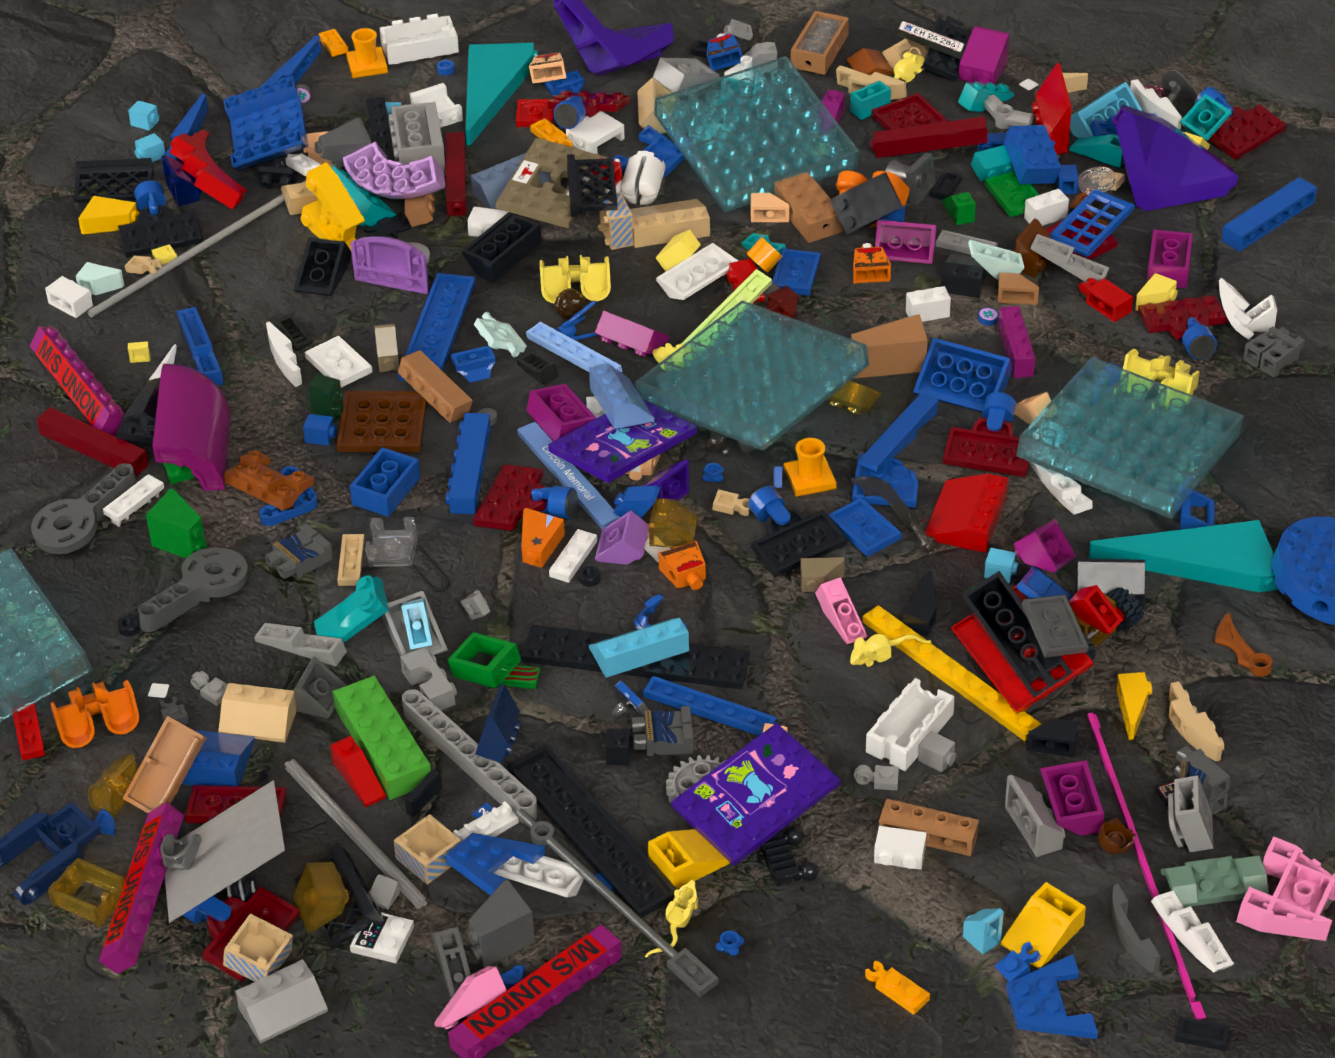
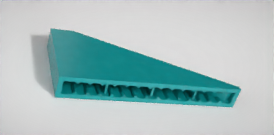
(493, 77)
(1216, 554)

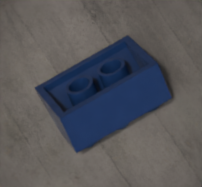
(500, 727)

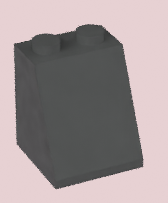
(500, 926)

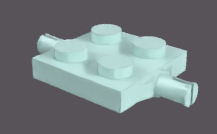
(499, 334)

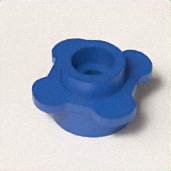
(713, 472)
(730, 943)

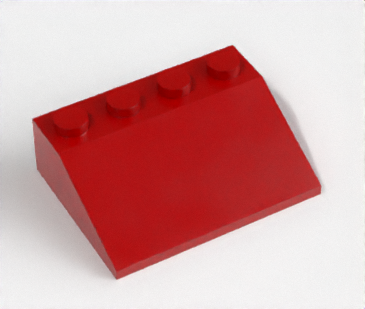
(1054, 108)
(968, 511)

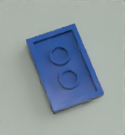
(797, 270)
(865, 527)

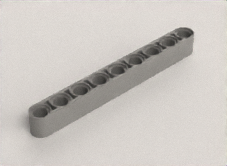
(462, 751)

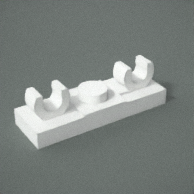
(133, 499)
(491, 823)

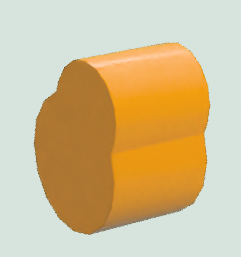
(764, 254)

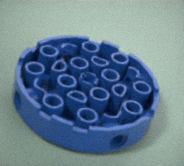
(1306, 566)

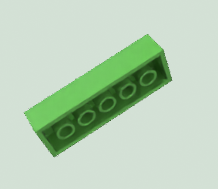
(381, 736)

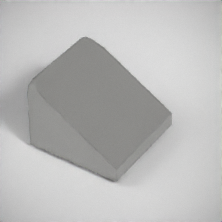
(385, 891)

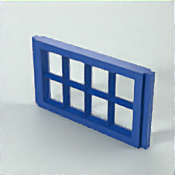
(1125, 207)
(1038, 585)

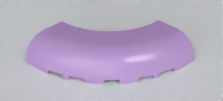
(391, 178)

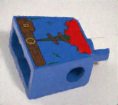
(723, 51)

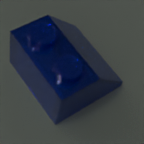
(180, 182)

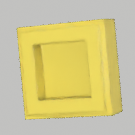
(164, 253)
(139, 352)

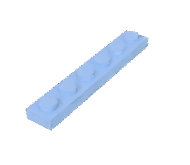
(567, 347)

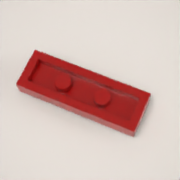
(28, 733)

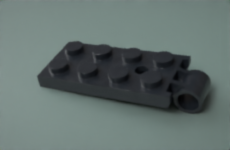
(940, 62)

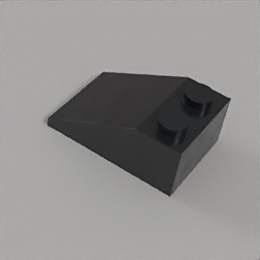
(866, 204)
(322, 266)
(963, 276)

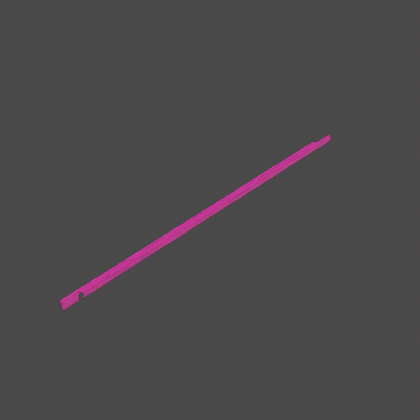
(1196, 1006)

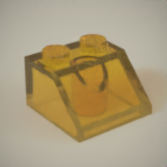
(856, 397)
(671, 524)
(112, 785)
(320, 894)

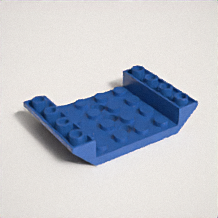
(266, 123)

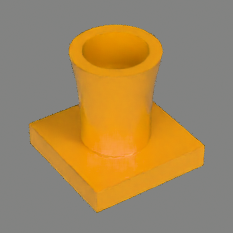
(366, 58)
(811, 471)

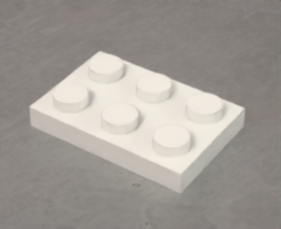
(338, 361)

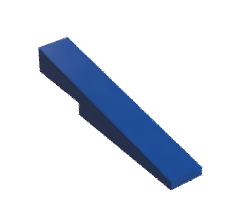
(299, 62)
(190, 123)
(199, 344)
(900, 433)

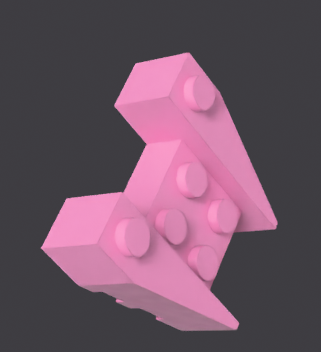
(1298, 898)

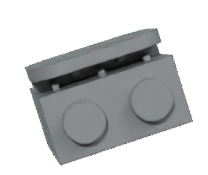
(1190, 815)

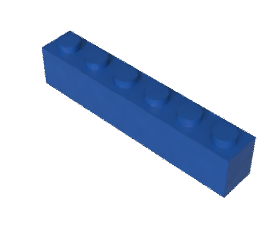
(1269, 214)
(469, 463)

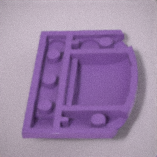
(389, 263)

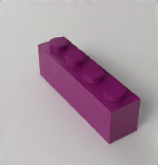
(1016, 341)

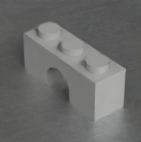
(422, 667)

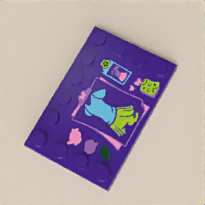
(613, 451)
(755, 793)

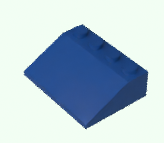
(962, 374)
(220, 760)

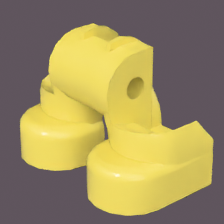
(593, 278)
(1161, 372)

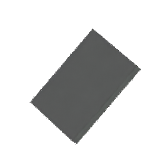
(1055, 626)

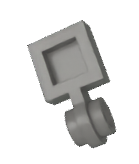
(211, 691)
(884, 776)

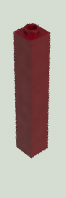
(929, 137)
(456, 174)
(91, 441)

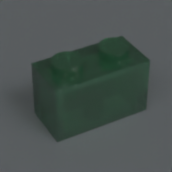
(326, 396)

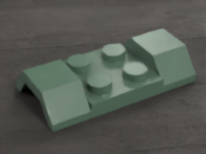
(1216, 879)

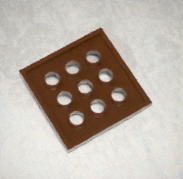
(374, 413)

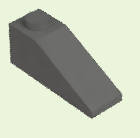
(451, 958)

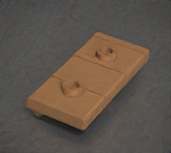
(164, 766)

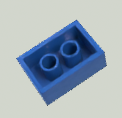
(1032, 154)
(385, 482)

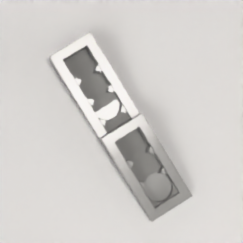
(1063, 256)
(292, 639)

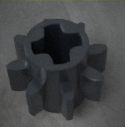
(241, 889)

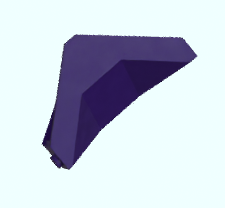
(607, 48)
(1166, 163)

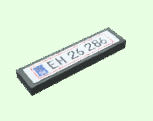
(930, 38)

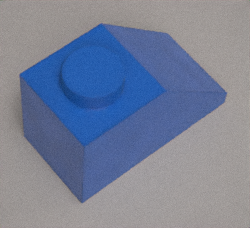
(636, 499)

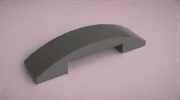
(1140, 950)

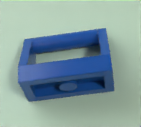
(1197, 499)

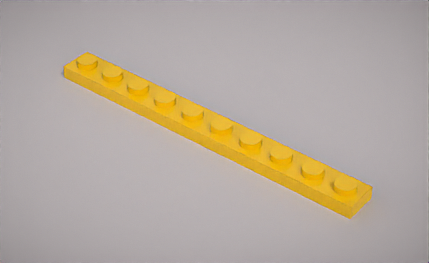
(951, 673)

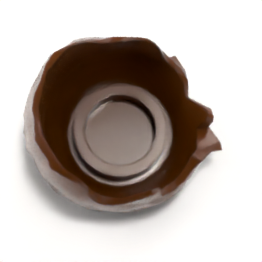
(1115, 838)

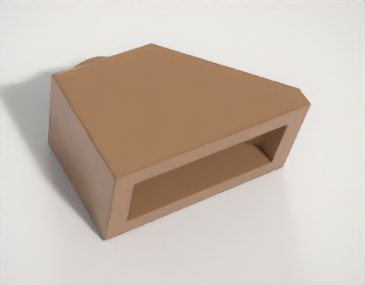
(1016, 289)

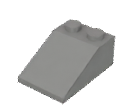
(682, 73)
(397, 630)

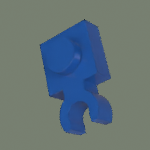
(1015, 964)

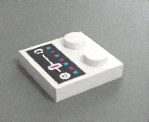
(384, 940)

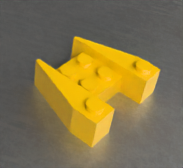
(334, 213)

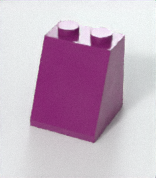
(984, 56)

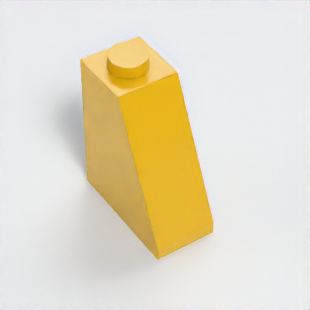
(106, 215)

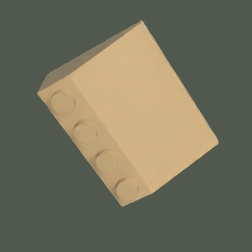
(662, 222)

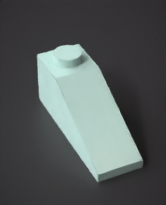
(996, 259)

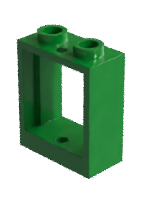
(491, 675)

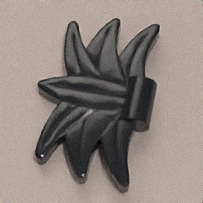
(389, 226)

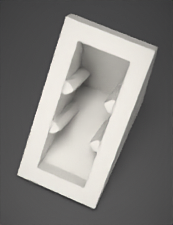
(1263, 315)

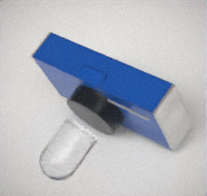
(629, 699)

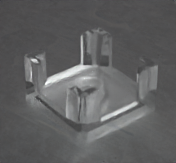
(391, 546)

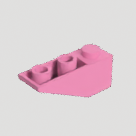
(840, 610)
(472, 995)

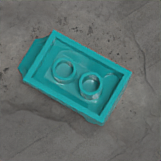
(355, 611)

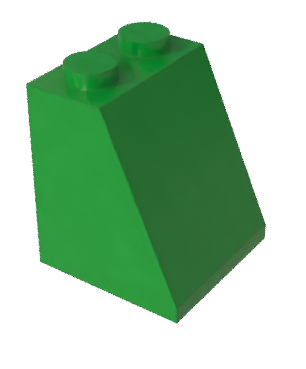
(175, 526)

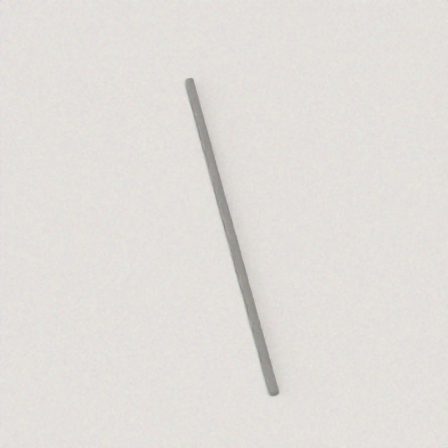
(190, 253)

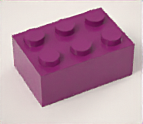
(1170, 256)

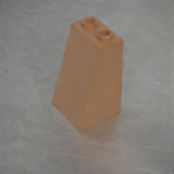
(894, 347)

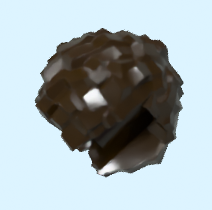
(569, 303)

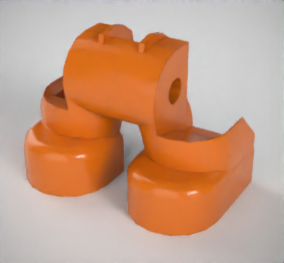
(850, 179)
(75, 720)

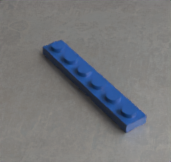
(707, 706)

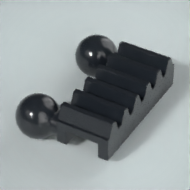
(781, 860)

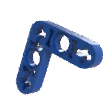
(269, 514)

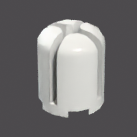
(642, 179)

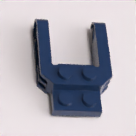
(60, 834)

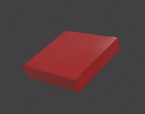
(533, 110)

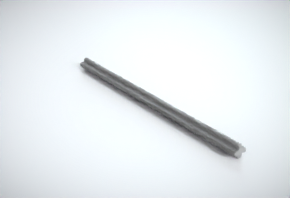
(355, 833)

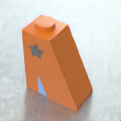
(540, 536)

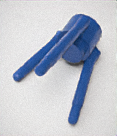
(568, 327)

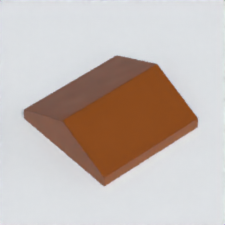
(869, 61)

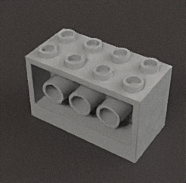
(416, 133)

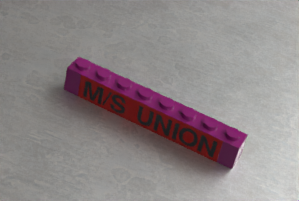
(77, 380)
(140, 891)
(535, 994)

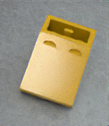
(684, 856)
(1046, 923)

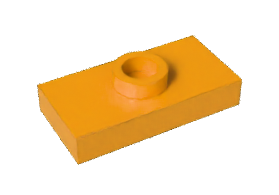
(333, 42)

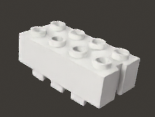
(419, 39)
(908, 724)

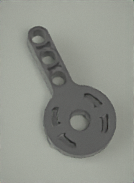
(75, 512)
(196, 586)

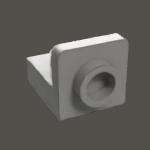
(739, 29)
(475, 605)

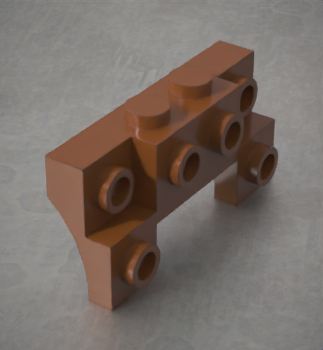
(266, 484)

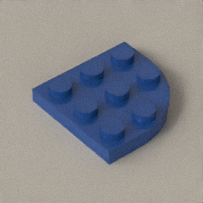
(894, 473)

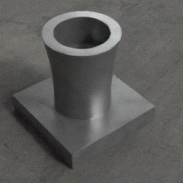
(918, 177)

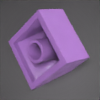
(623, 540)

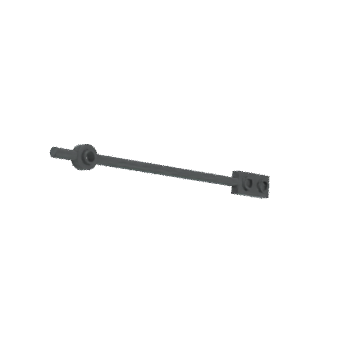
(682, 964)

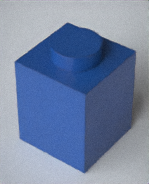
(1067, 179)
(319, 429)

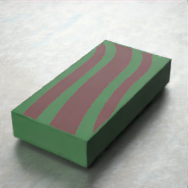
(523, 677)

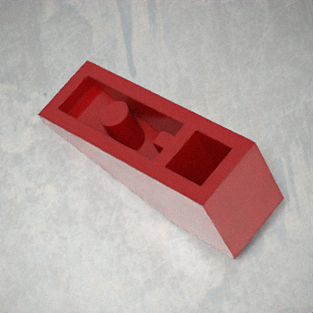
(356, 771)

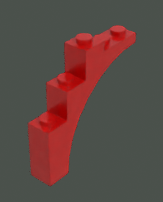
(201, 166)

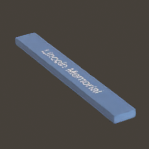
(568, 475)

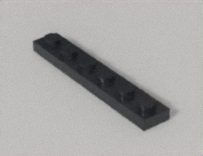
(379, 125)

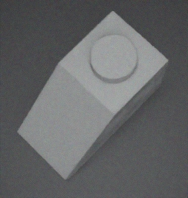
(762, 53)

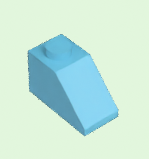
(417, 623)
(984, 929)

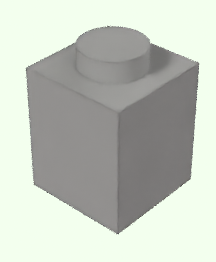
(937, 751)

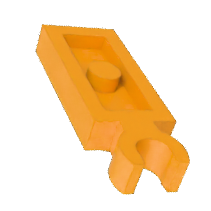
(545, 130)
(898, 988)

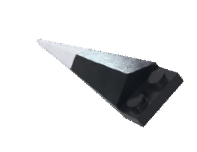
(140, 418)

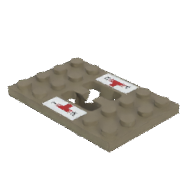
(548, 200)

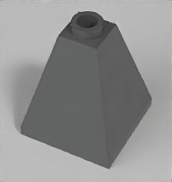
(342, 141)

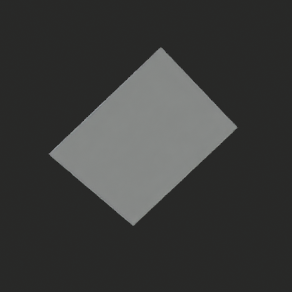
(228, 850)

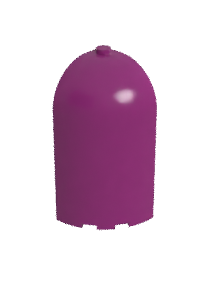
(192, 425)

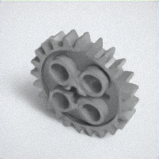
(688, 775)

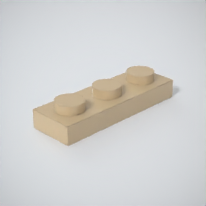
(351, 559)

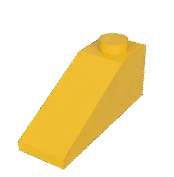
(1133, 698)

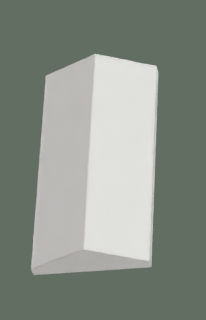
(695, 272)
(544, 874)

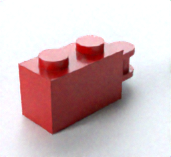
(739, 272)
(1107, 298)

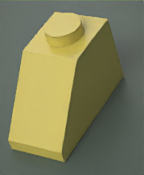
(678, 250)
(1157, 290)

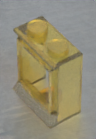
(73, 877)

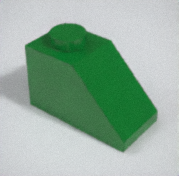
(961, 208)

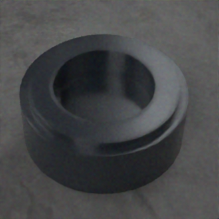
(589, 576)
(129, 625)

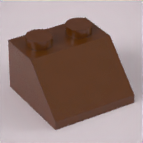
(1032, 261)

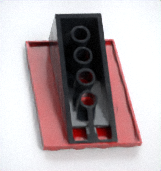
(1007, 648)

